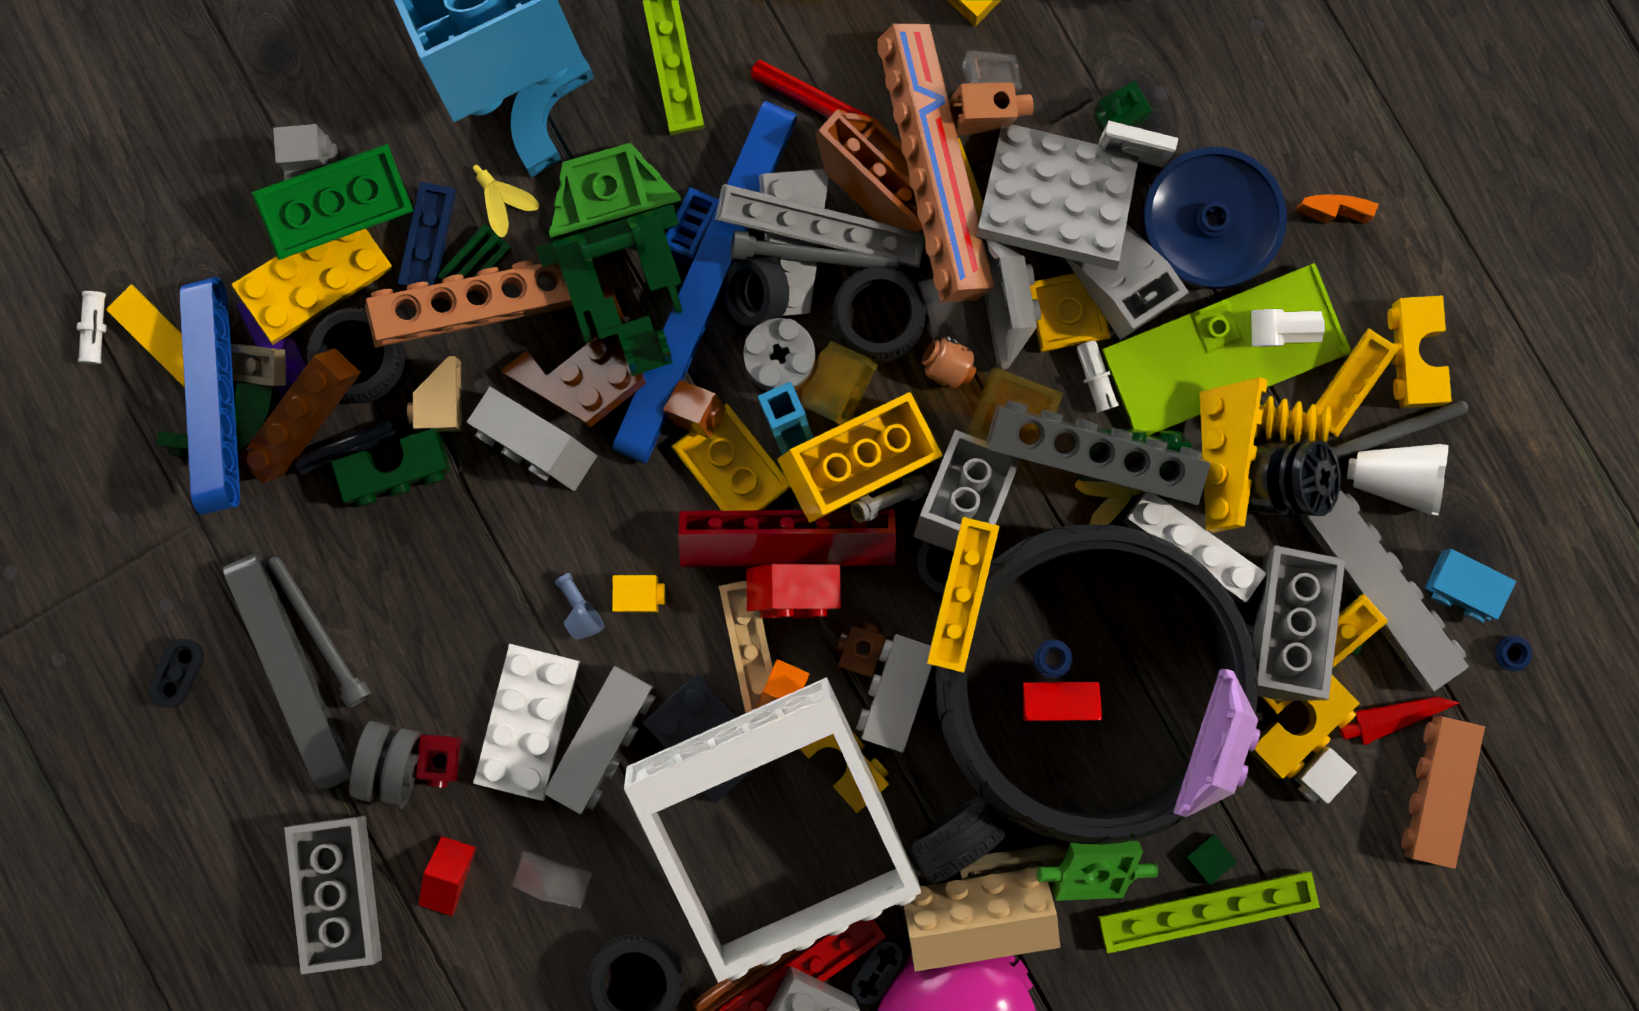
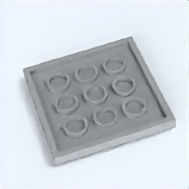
(1058, 196)

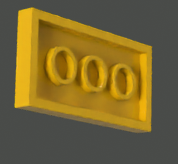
(305, 285)

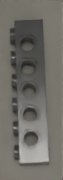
(1183, 485)

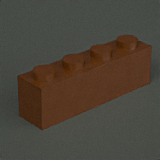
(299, 415)

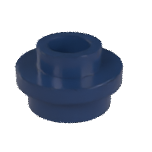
(1063, 652)
(1524, 653)

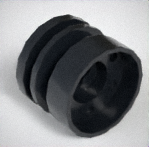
(1294, 479)

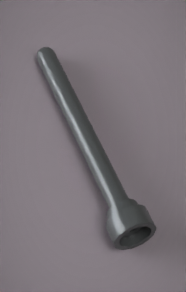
(747, 246)
(1400, 429)
(352, 688)

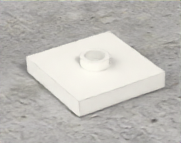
(1148, 145)

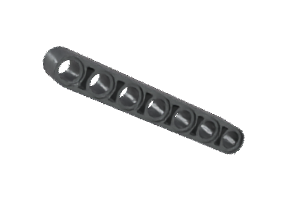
(288, 672)

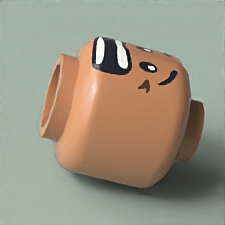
(949, 363)

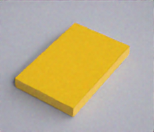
(733, 466)

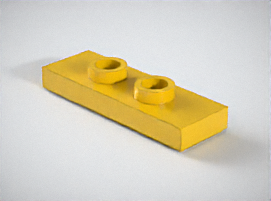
(1356, 378)

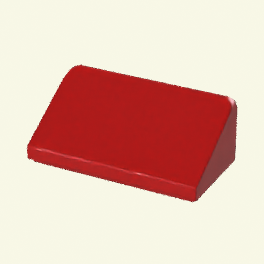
(1061, 701)

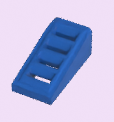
(687, 248)

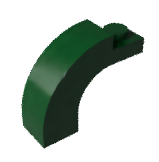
(252, 410)

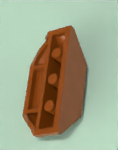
(869, 168)

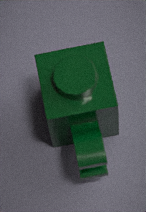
(1123, 106)

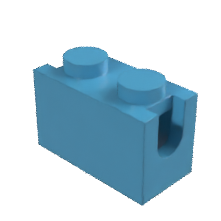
(1469, 585)

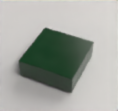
(1211, 859)

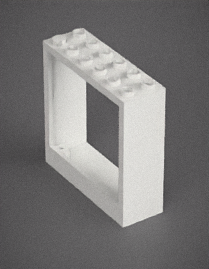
(734, 750)

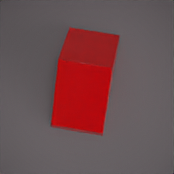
(446, 875)

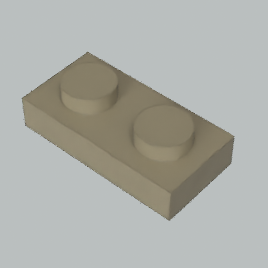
(258, 365)

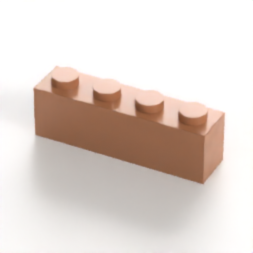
(1443, 791)

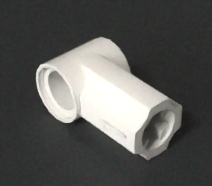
(1277, 327)

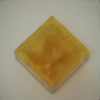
(1006, 386)

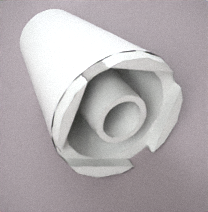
(1403, 475)

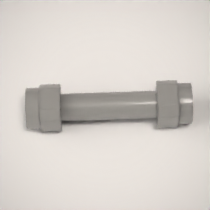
(867, 508)

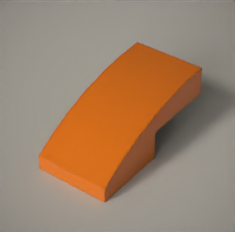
(1325, 208)

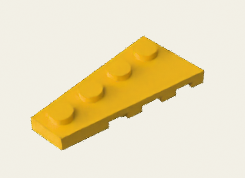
(1228, 435)

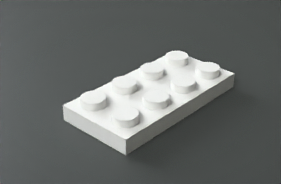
(526, 722)

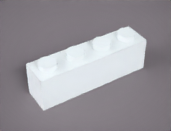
(1230, 568)

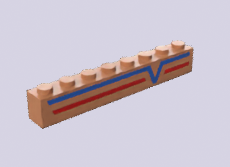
(934, 163)

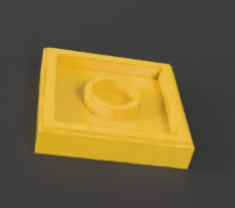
(1067, 314)

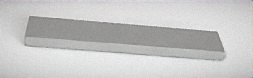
(818, 225)

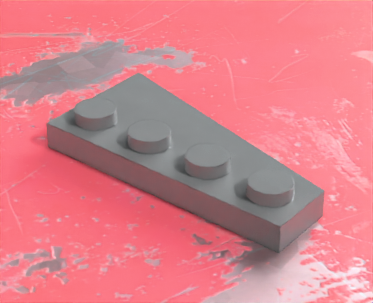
(807, 188)

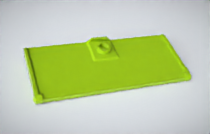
(1212, 348)

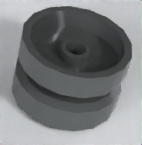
(385, 765)

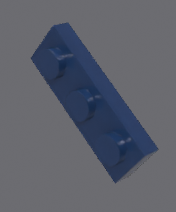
(427, 234)

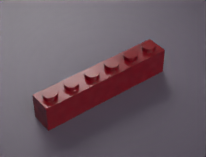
(784, 538)

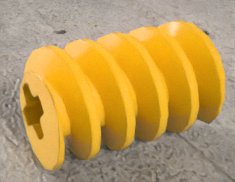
(1293, 422)

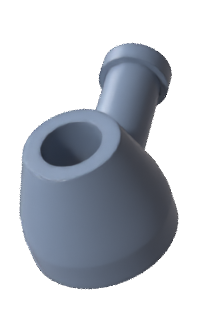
(583, 618)

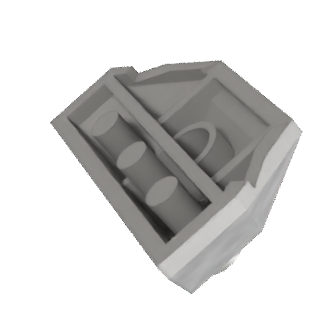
(1010, 304)

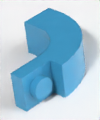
(531, 115)
(785, 417)

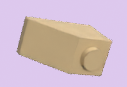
(438, 399)

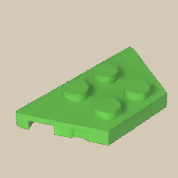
(607, 190)

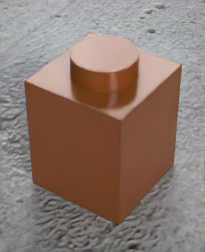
(695, 409)

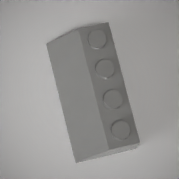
(1297, 624)

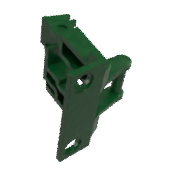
(640, 344)

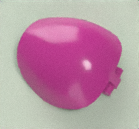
(971, 986)

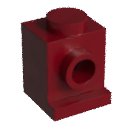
(429, 748)

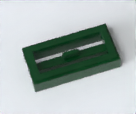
(469, 247)

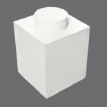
(1324, 776)

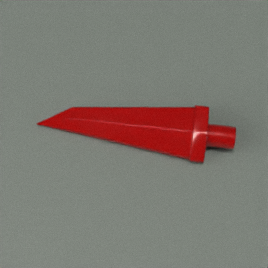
(1381, 721)

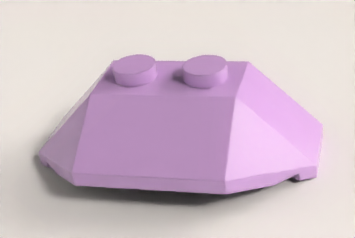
(1220, 747)

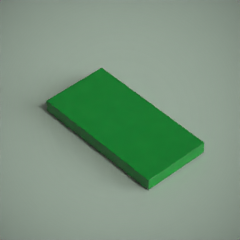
(332, 201)

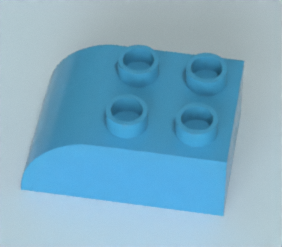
(488, 48)

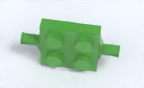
(1097, 871)

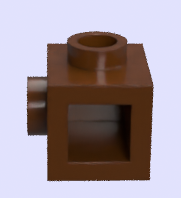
(860, 649)

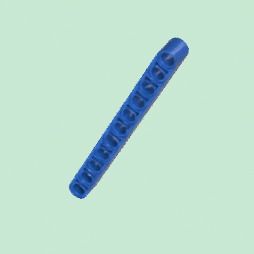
(701, 288)

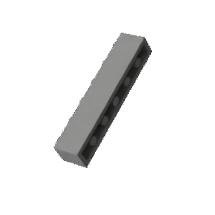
(1372, 571)

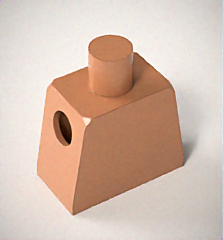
(987, 107)

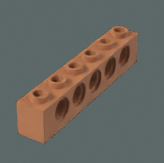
(390, 329)

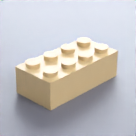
(981, 919)

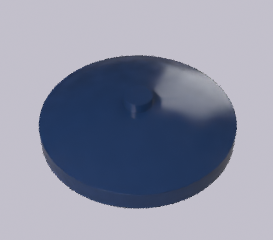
(1215, 217)

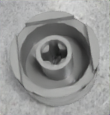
(788, 338)

